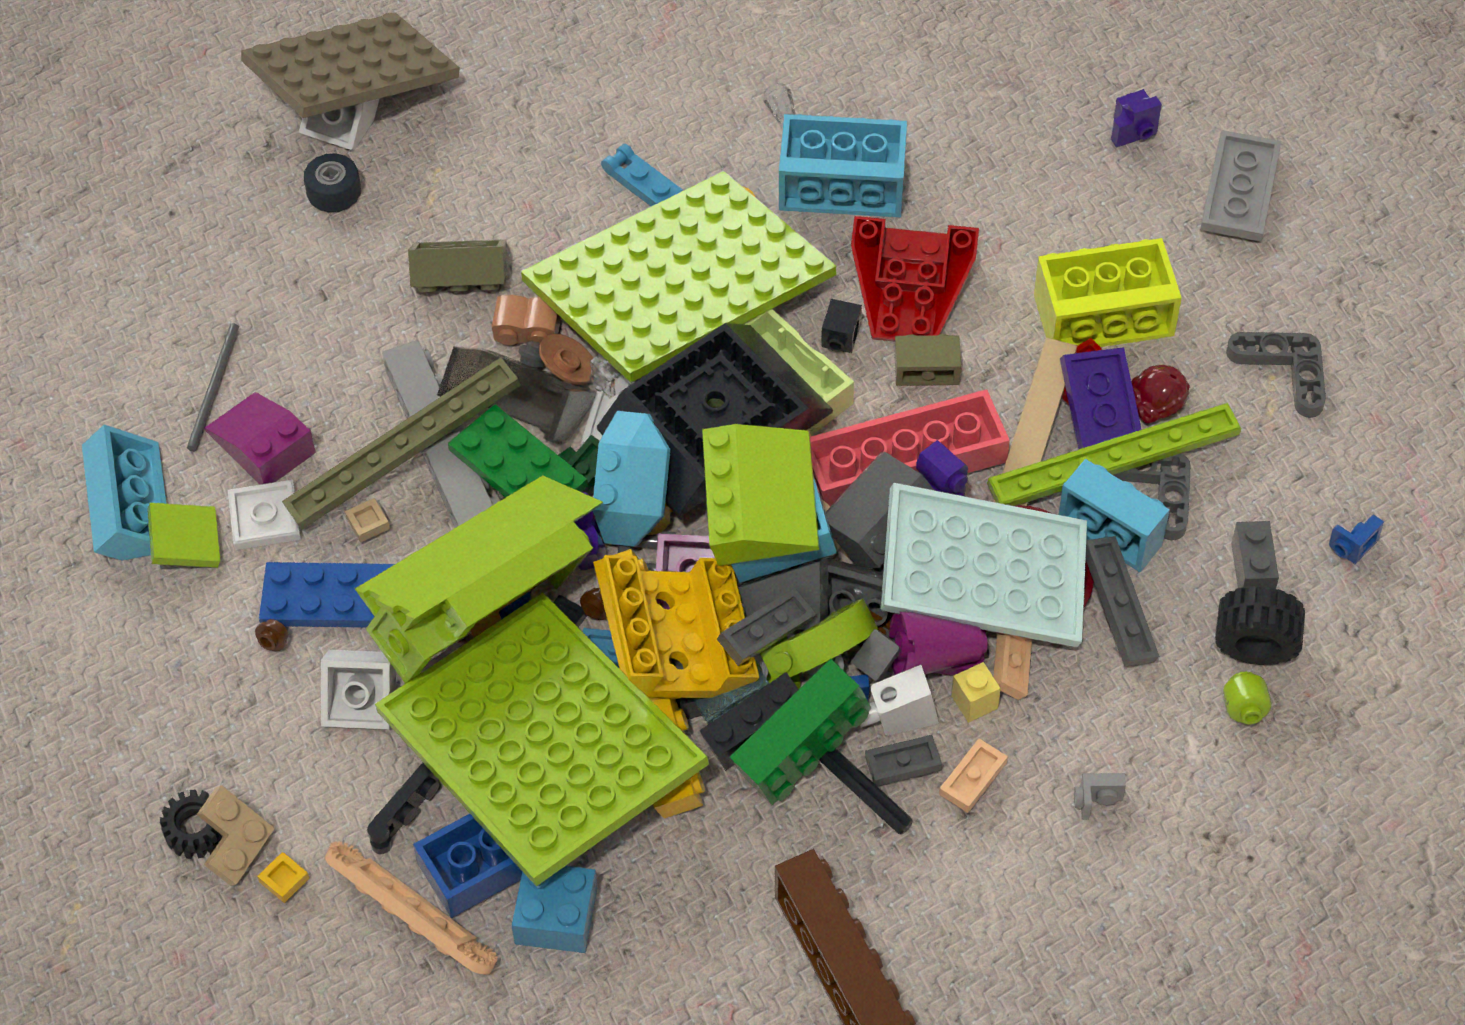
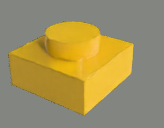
(283, 877)

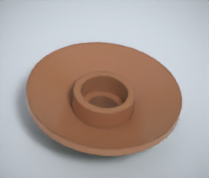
(566, 358)

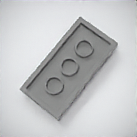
(1241, 185)

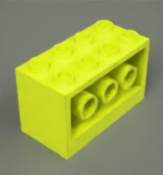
(1108, 294)

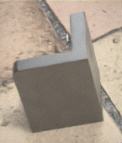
(876, 656)

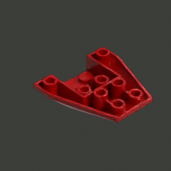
(910, 275)

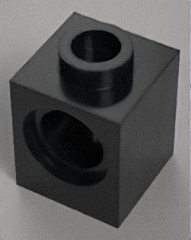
(841, 326)

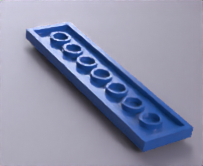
(325, 594)

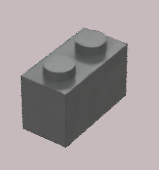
(1254, 555)

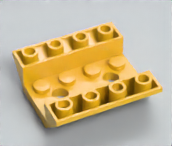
(700, 609)

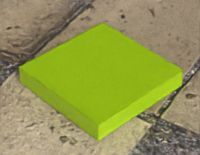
(183, 535)

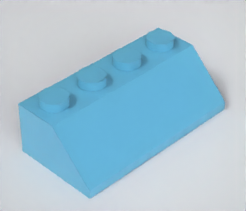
(121, 481)

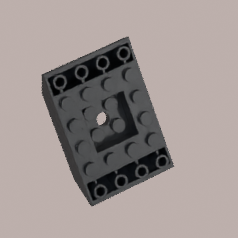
(724, 365)

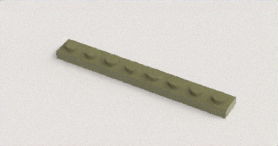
(401, 443)

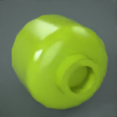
(1247, 698)

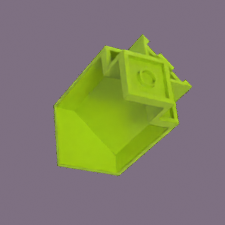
(475, 571)

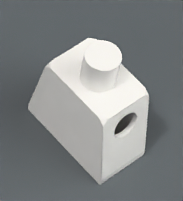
(902, 703)

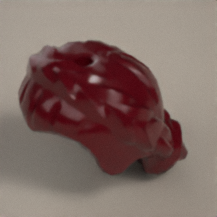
(1159, 392)

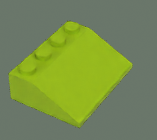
(759, 492)

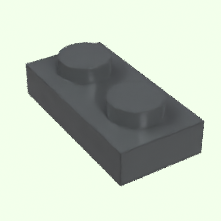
(903, 760)

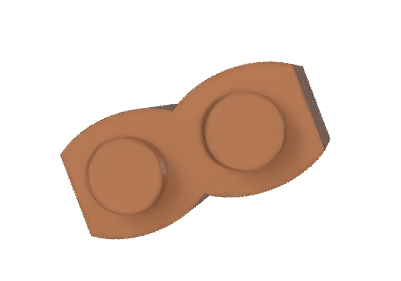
(523, 320)

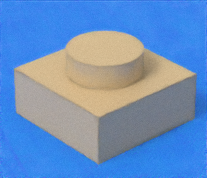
(367, 520)

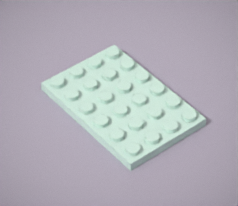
(985, 564)

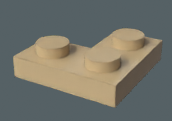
(241, 830)

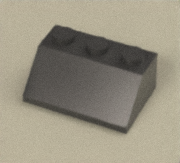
(861, 512)

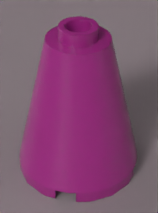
(934, 642)

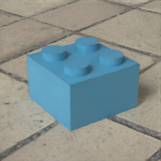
(556, 911)

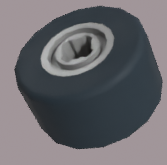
(332, 182)

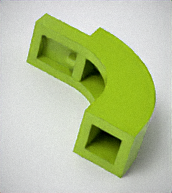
(820, 642)

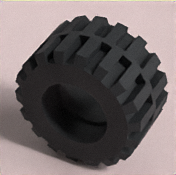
(1260, 625)

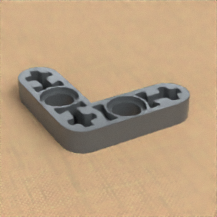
(1297, 359)
(1167, 482)

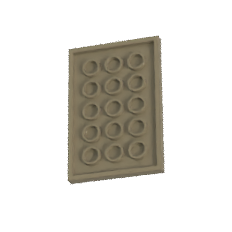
(349, 64)

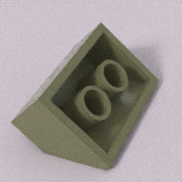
(458, 264)

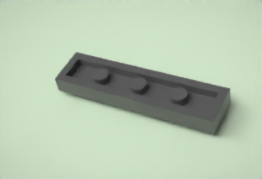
(1120, 602)

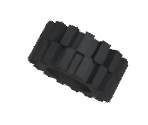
(172, 821)

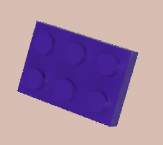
(1100, 395)

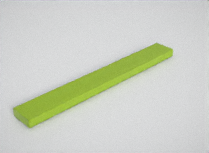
(1117, 454)

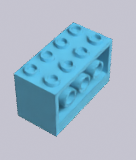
(842, 165)

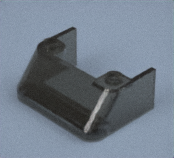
(540, 400)

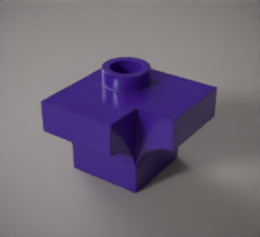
(1135, 118)

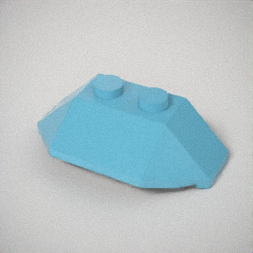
(630, 478)

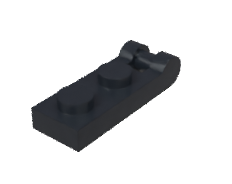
(401, 808)

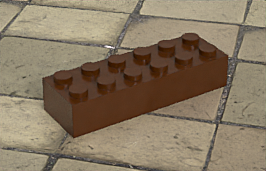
(836, 944)

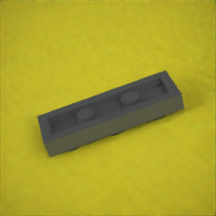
(766, 626)

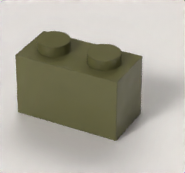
(927, 360)

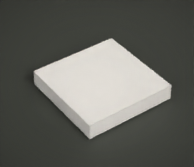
(260, 515)

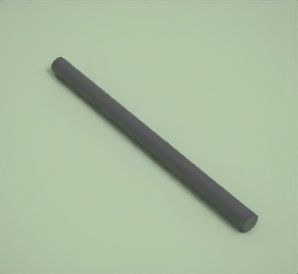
(212, 387)

